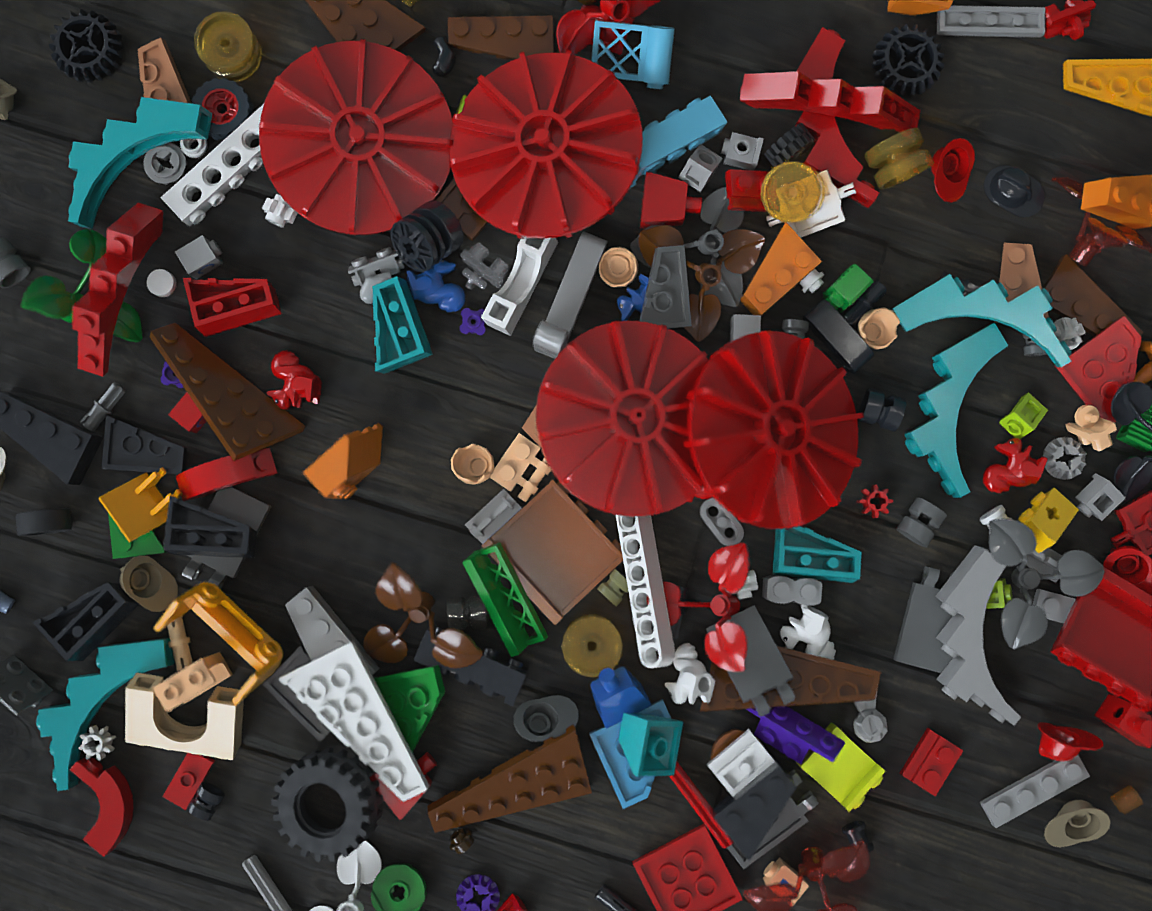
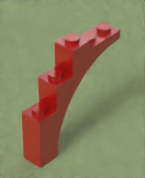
(109, 279)

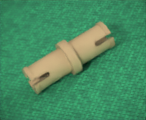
(179, 644)

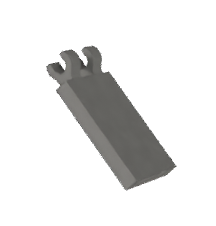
(240, 508)
(921, 626)
(763, 664)
(787, 822)

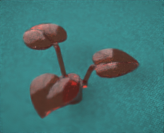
(1103, 236)
(845, 863)

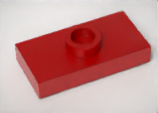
(188, 778)

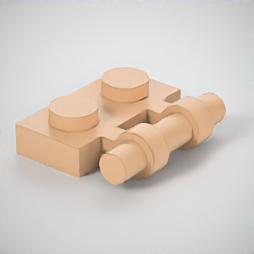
(515, 463)

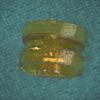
(227, 46)
(899, 158)
(784, 206)
(586, 629)

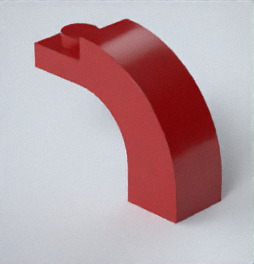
(223, 473)
(114, 800)

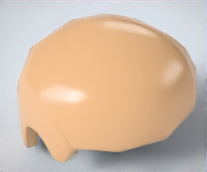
(618, 267)
(878, 327)
(472, 464)

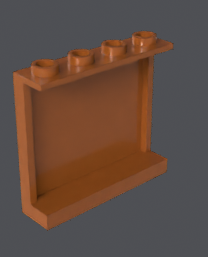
(556, 550)

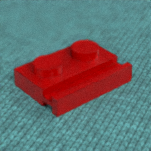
(744, 189)
(931, 762)

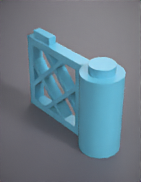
(654, 52)

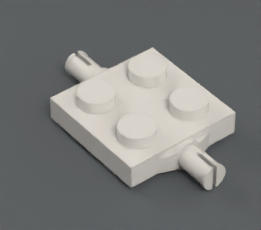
(830, 212)

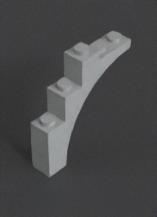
(966, 599)

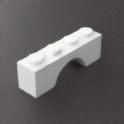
(510, 301)

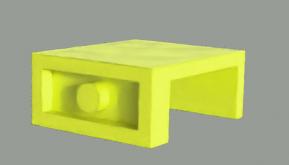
(846, 777)

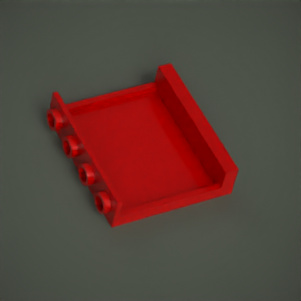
(1111, 639)

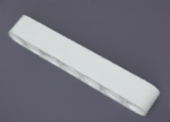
(640, 588)

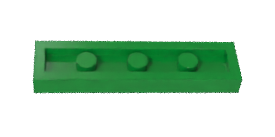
(499, 599)

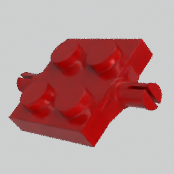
(1136, 523)

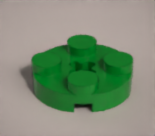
(404, 876)

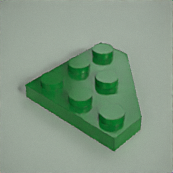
(412, 699)

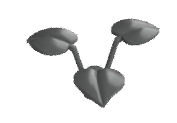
(714, 212)
(1009, 545)

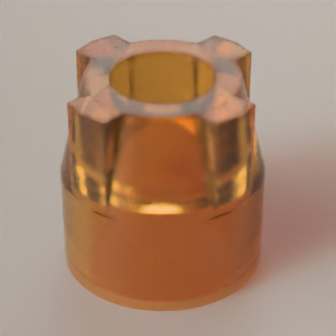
(1126, 799)

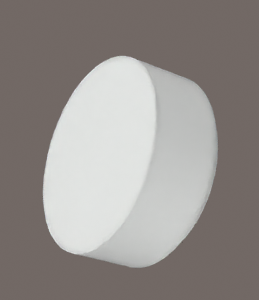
(161, 283)

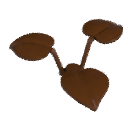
(739, 255)
(399, 590)

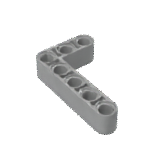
(555, 331)

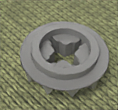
(164, 152)
(1054, 451)

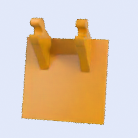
(138, 505)

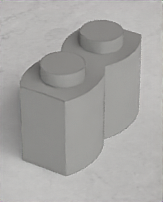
(785, 590)

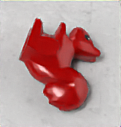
(298, 384)
(1019, 470)

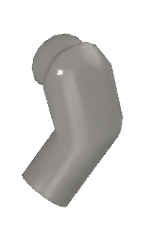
(366, 290)

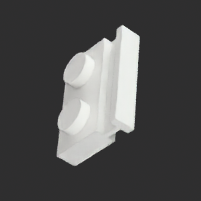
(740, 762)

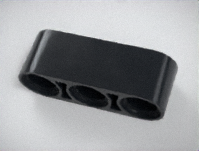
(838, 336)

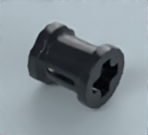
(856, 832)

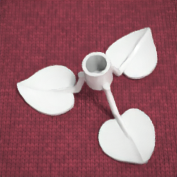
(357, 868)

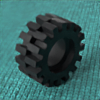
(790, 145)

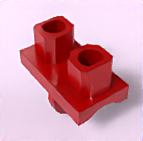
(1068, 21)

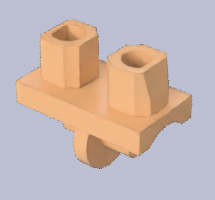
(1091, 428)

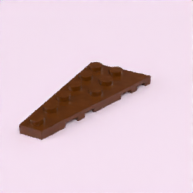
(814, 682)

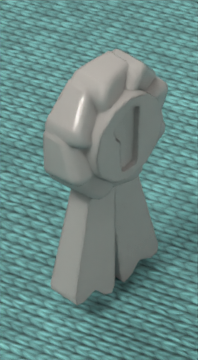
(869, 723)

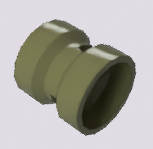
(614, 587)

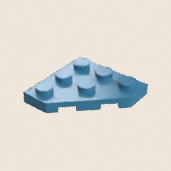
(627, 786)

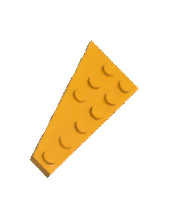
(1113, 81)

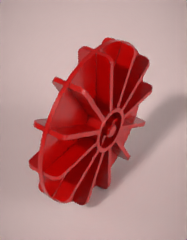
(355, 136)
(546, 145)
(619, 418)
(773, 430)

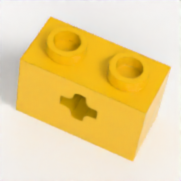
(1048, 517)

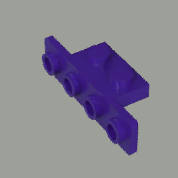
(796, 734)

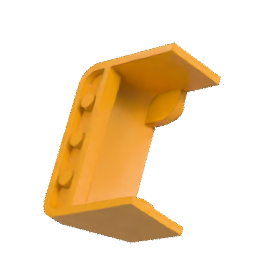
(233, 627)

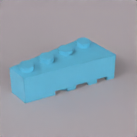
(678, 131)

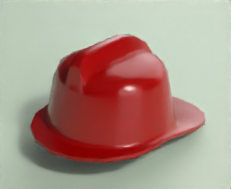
(952, 169)
(1132, 566)
(1065, 742)

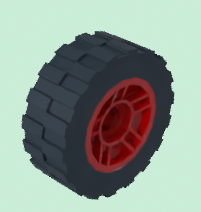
(226, 93)

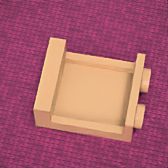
(192, 681)

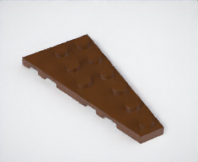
(368, 20)
(230, 403)
(522, 783)

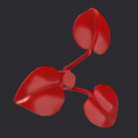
(577, 30)
(729, 642)

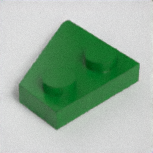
(144, 545)

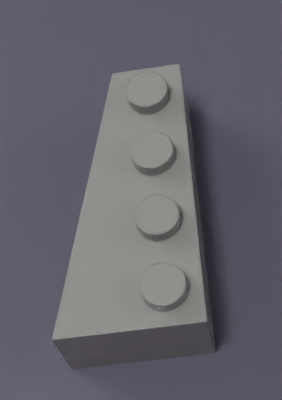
(321, 627)

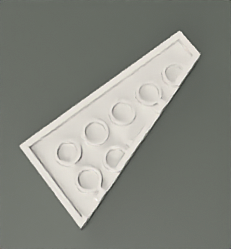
(353, 708)

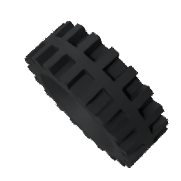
(355, 789)

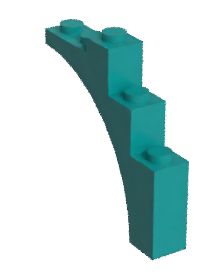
(125, 141)
(989, 302)
(942, 403)
(88, 693)

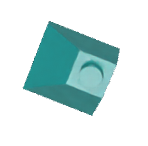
(650, 743)

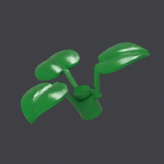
(50, 297)

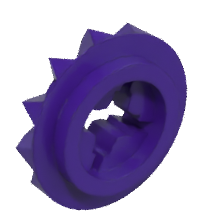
(483, 885)

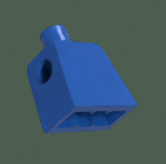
(616, 694)

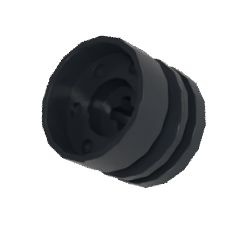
(427, 236)

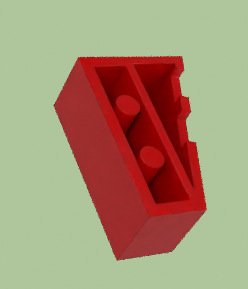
(230, 303)

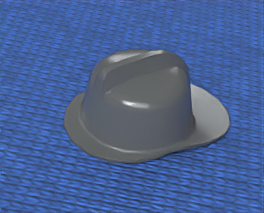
(545, 717)

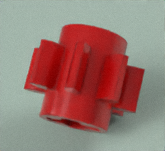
(881, 495)

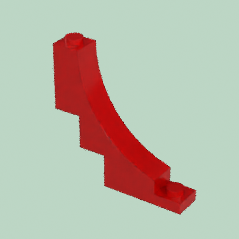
(831, 97)
(830, 149)

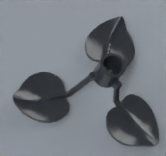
(1126, 405)

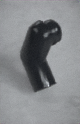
(446, 57)

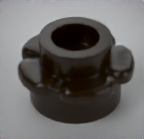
(461, 840)

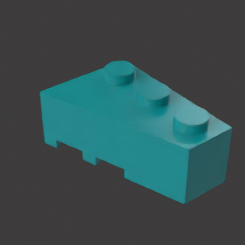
(398, 327)
(810, 555)

